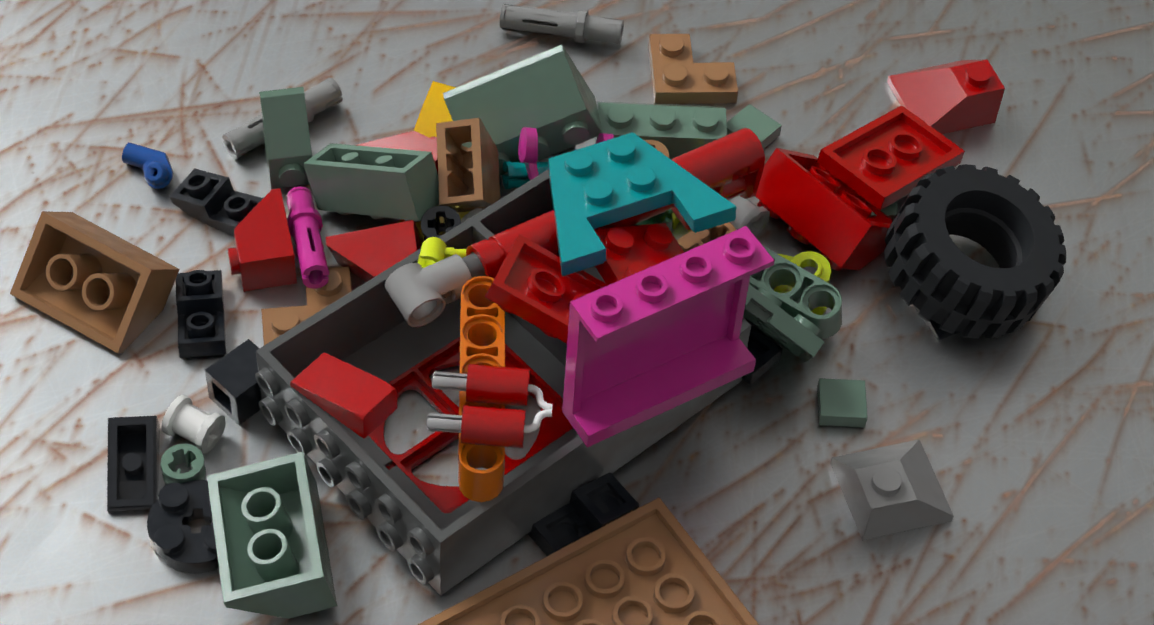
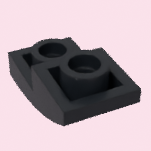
(213, 200)
(200, 313)

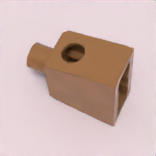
(467, 175)

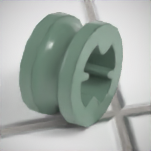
(182, 454)

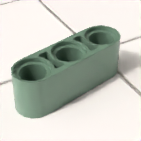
(806, 294)

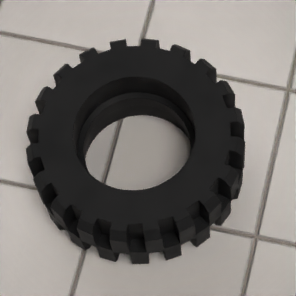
(950, 284)

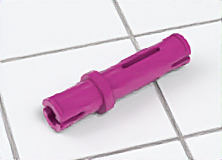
(305, 227)

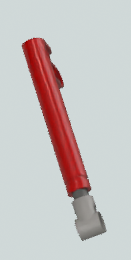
(726, 165)

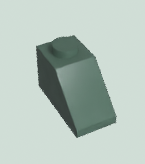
(286, 136)

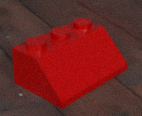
(822, 210)

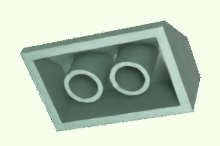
(532, 93)
(675, 126)
(271, 538)

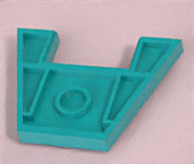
(619, 182)

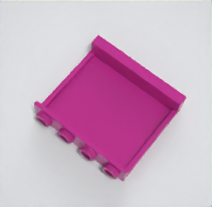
(660, 336)

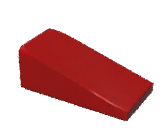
(347, 393)

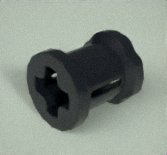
(431, 223)

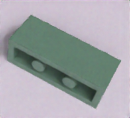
(373, 181)

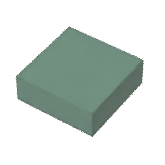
(761, 124)
(842, 402)

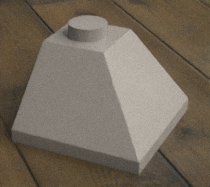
(891, 489)

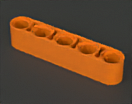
(480, 344)

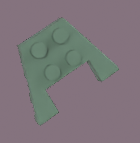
(790, 332)

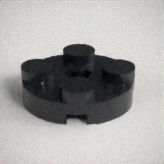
(173, 537)

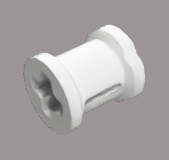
(193, 424)

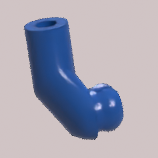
(155, 164)

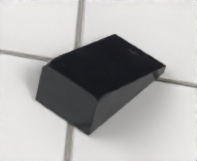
(132, 463)

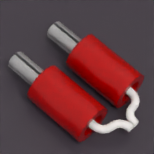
(488, 424)

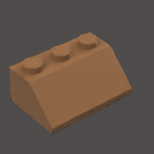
(92, 280)

